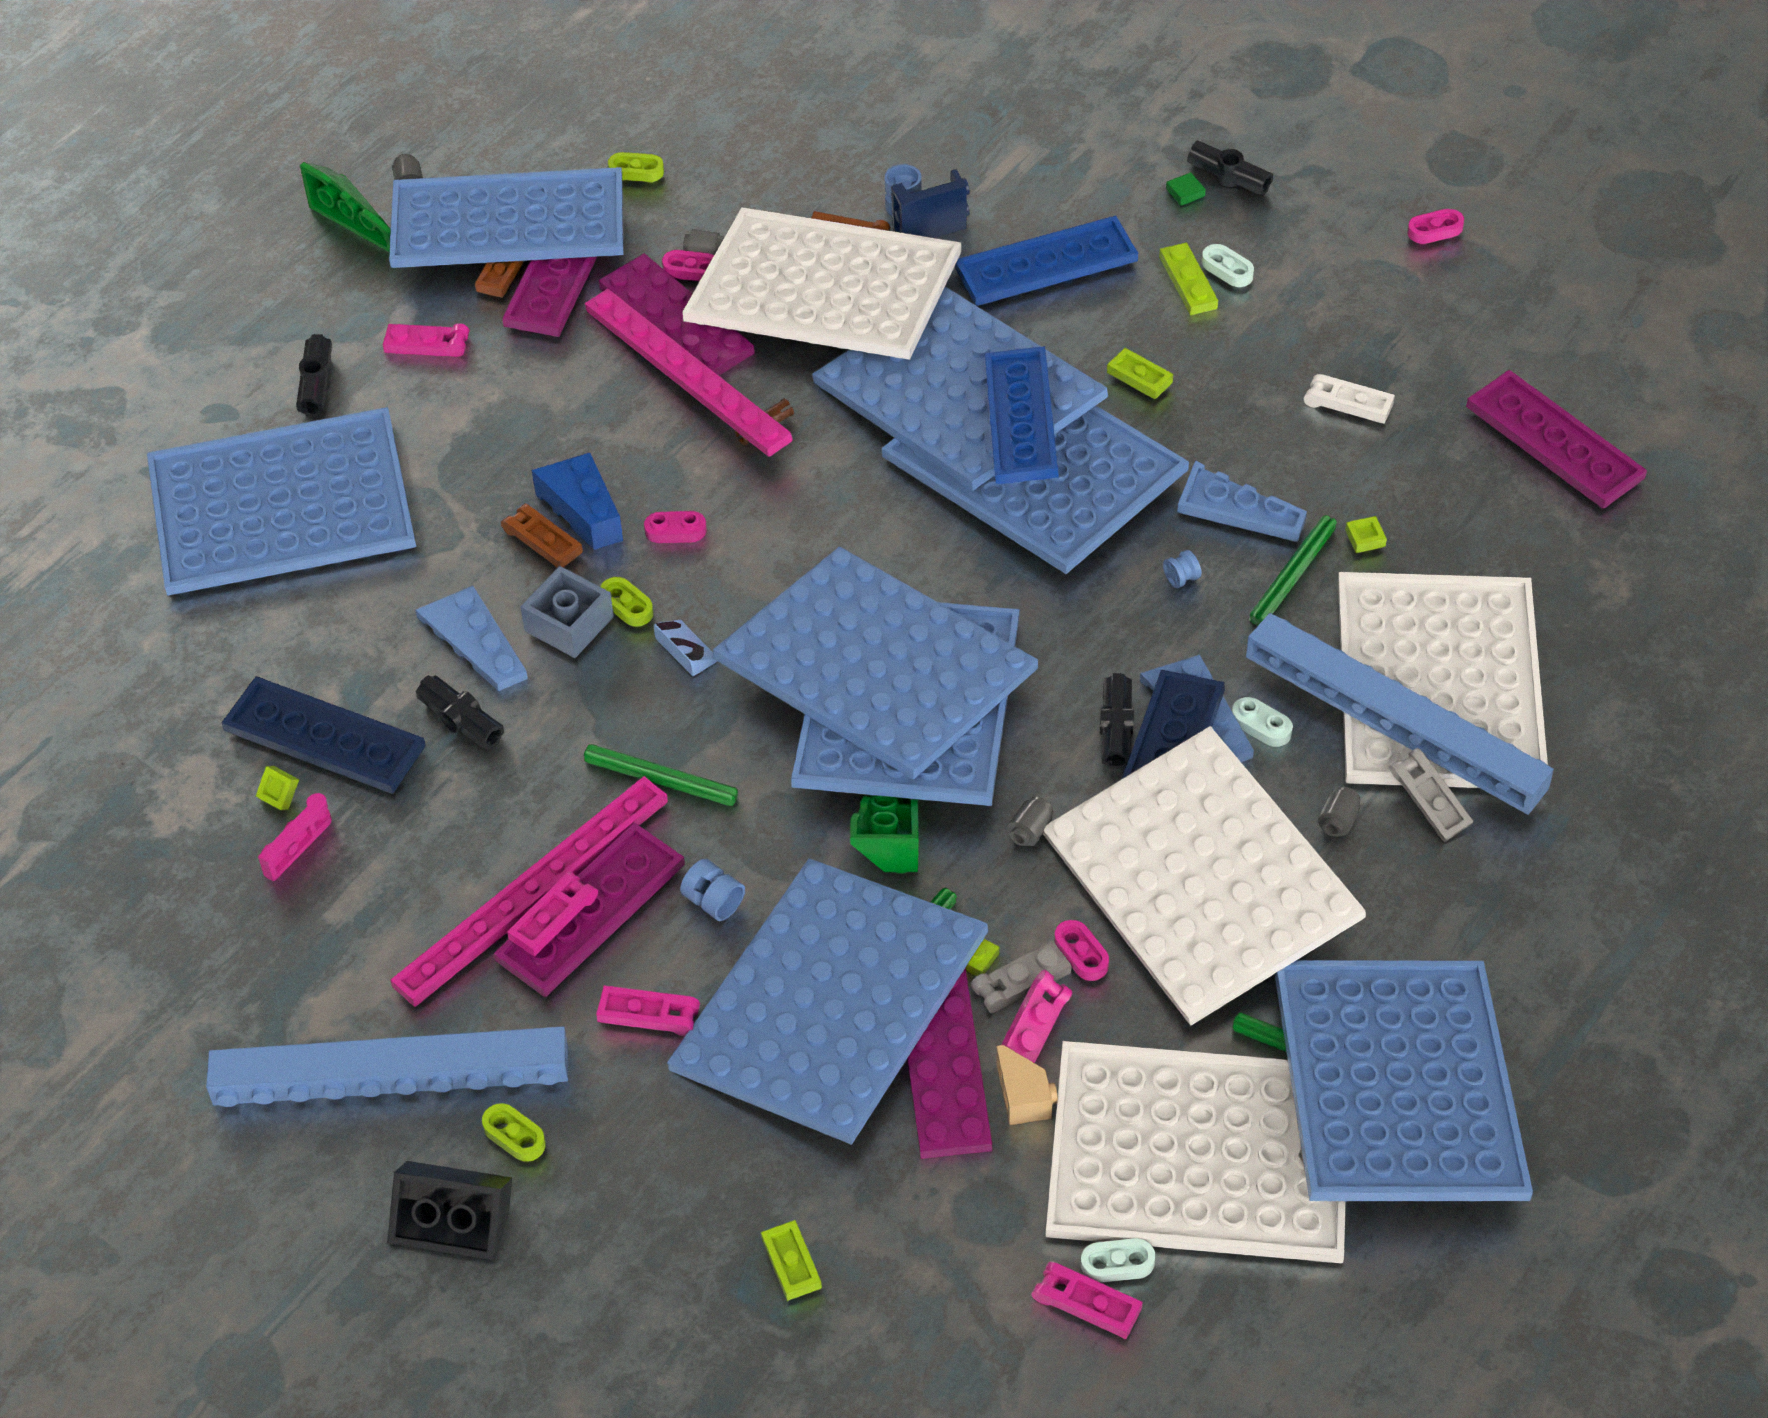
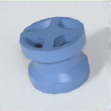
(1182, 569)

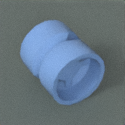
(904, 174)
(712, 889)

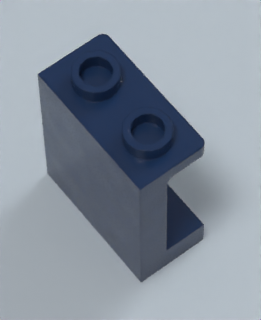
(931, 210)

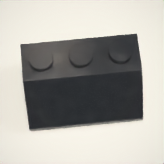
(448, 1209)

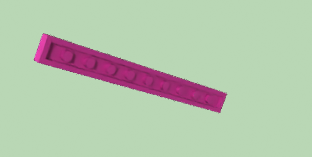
(689, 373)
(510, 904)

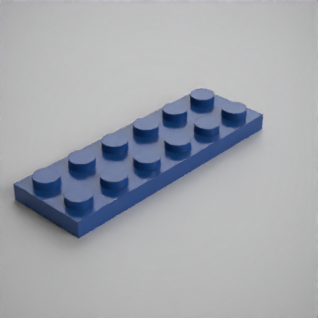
(1046, 260)
(1021, 415)

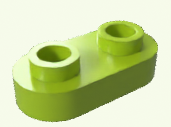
(638, 166)
(632, 605)
(516, 1133)

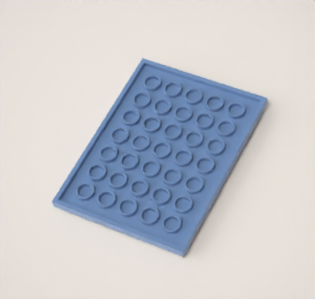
(941, 394)
(1102, 483)
(279, 501)
(876, 661)
(959, 775)
(828, 1000)
(1400, 1082)

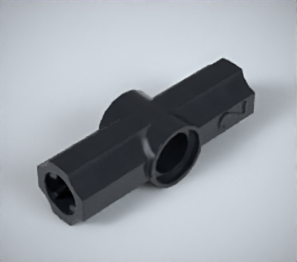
(1230, 168)
(314, 375)
(459, 712)
(1116, 720)

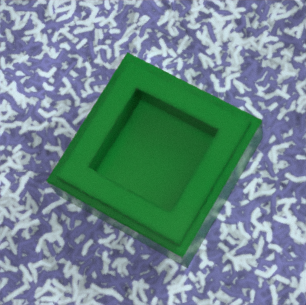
(1185, 189)

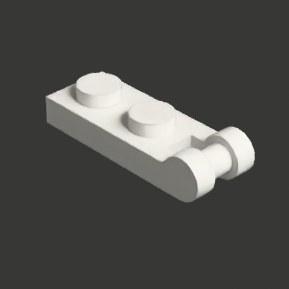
(1349, 398)

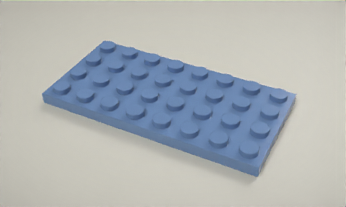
(506, 217)

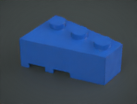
(581, 498)

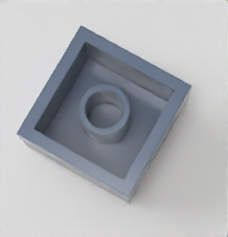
(567, 611)

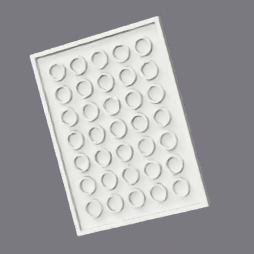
(823, 283)
(1453, 641)
(1202, 874)
(1184, 1155)

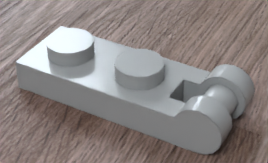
(1431, 795)
(1019, 975)

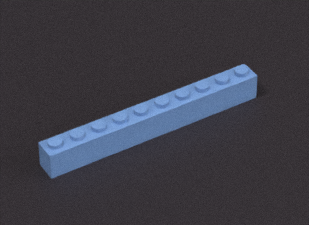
(1400, 713)
(387, 1066)

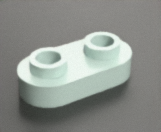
(1227, 265)
(1259, 721)
(1117, 1257)

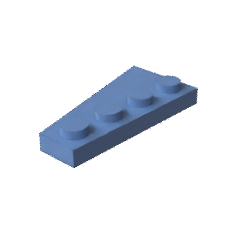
(1225, 502)
(475, 635)
(1225, 722)

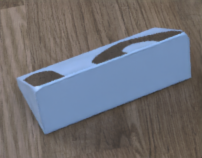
(684, 646)

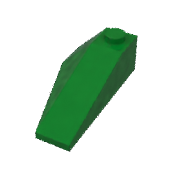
(341, 202)
(887, 832)

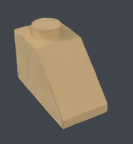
(1024, 1087)

